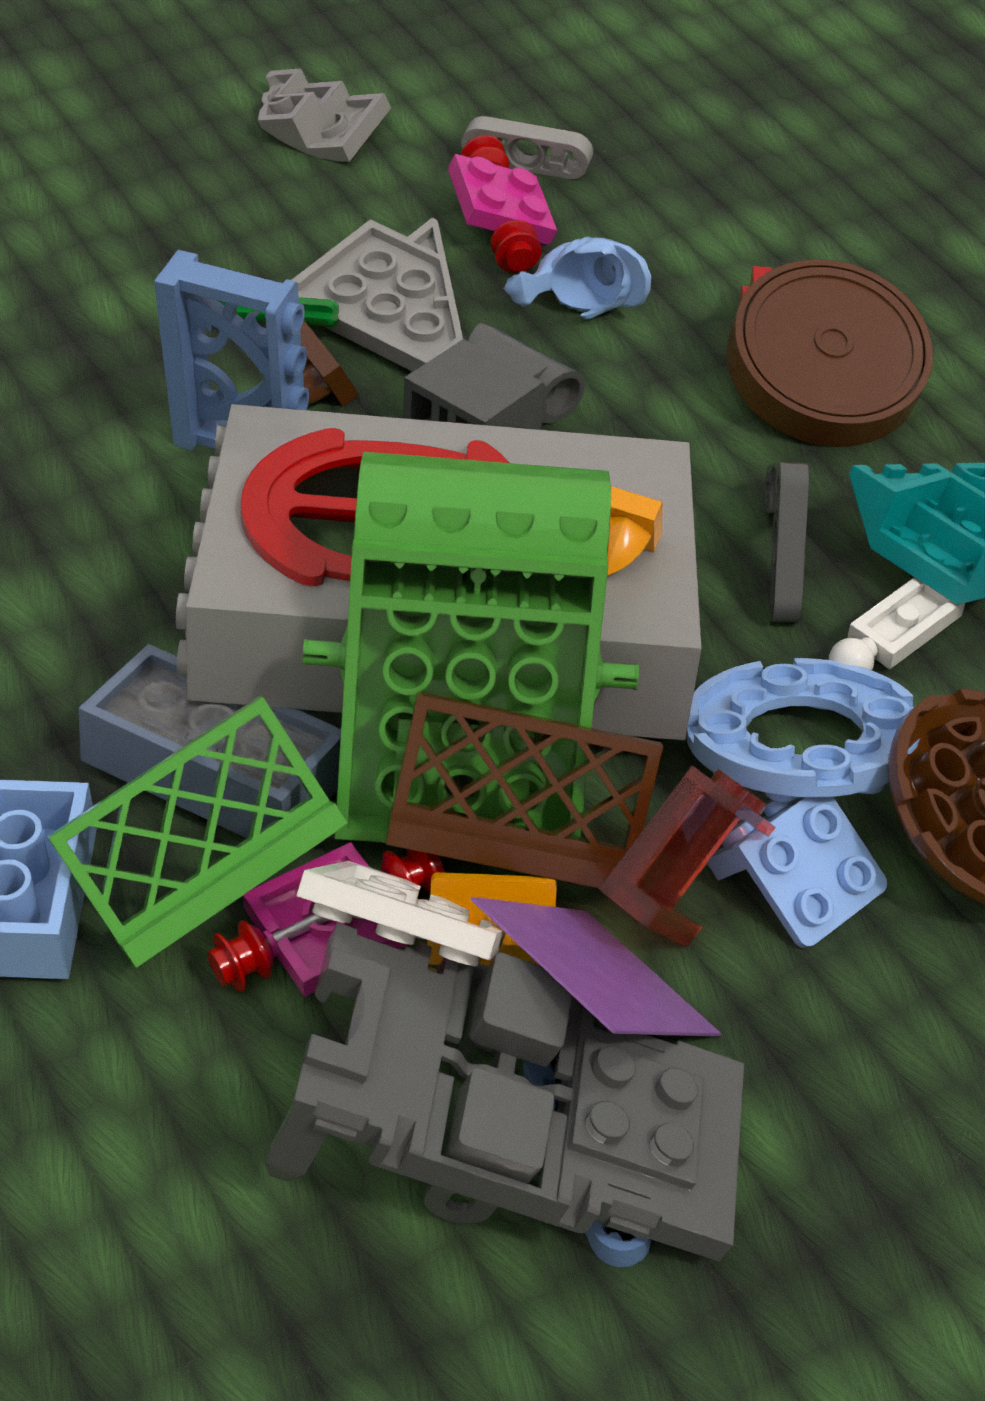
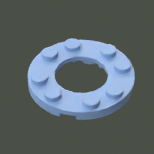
(734, 697)

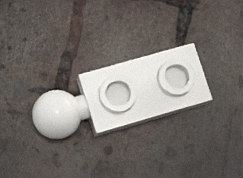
(896, 627)

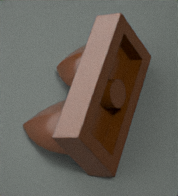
(322, 372)

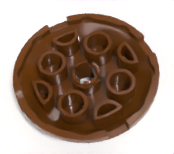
(942, 787)

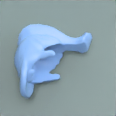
(586, 277)

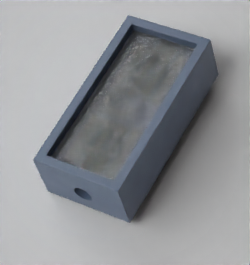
(147, 717)

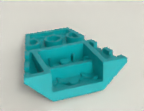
(928, 523)

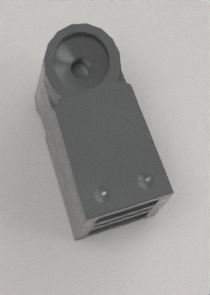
(492, 384)

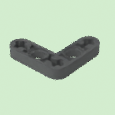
(787, 498)

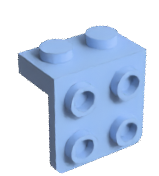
(808, 867)

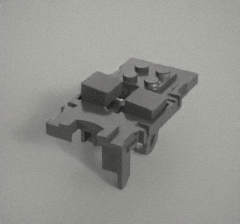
(639, 1122)

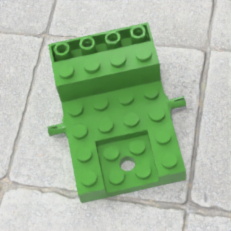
(478, 593)

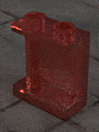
(678, 847)

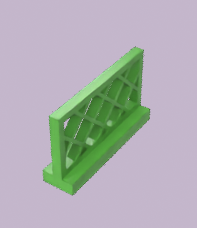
(231, 874)

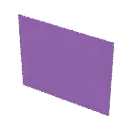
(597, 969)

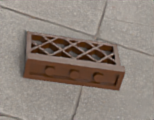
(508, 844)

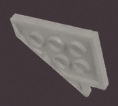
(389, 292)

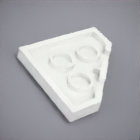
(366, 893)

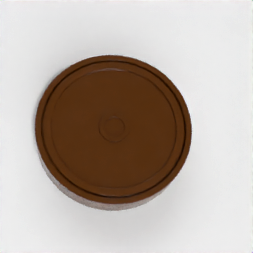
(829, 352)

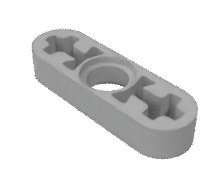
(542, 137)

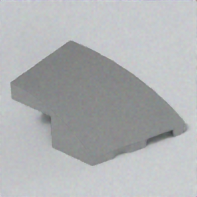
(320, 115)

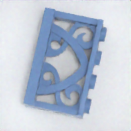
(188, 304)

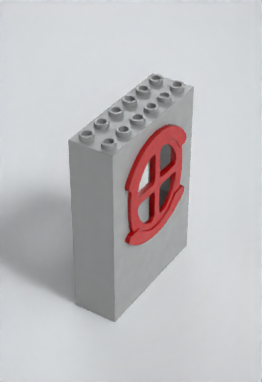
(268, 587)

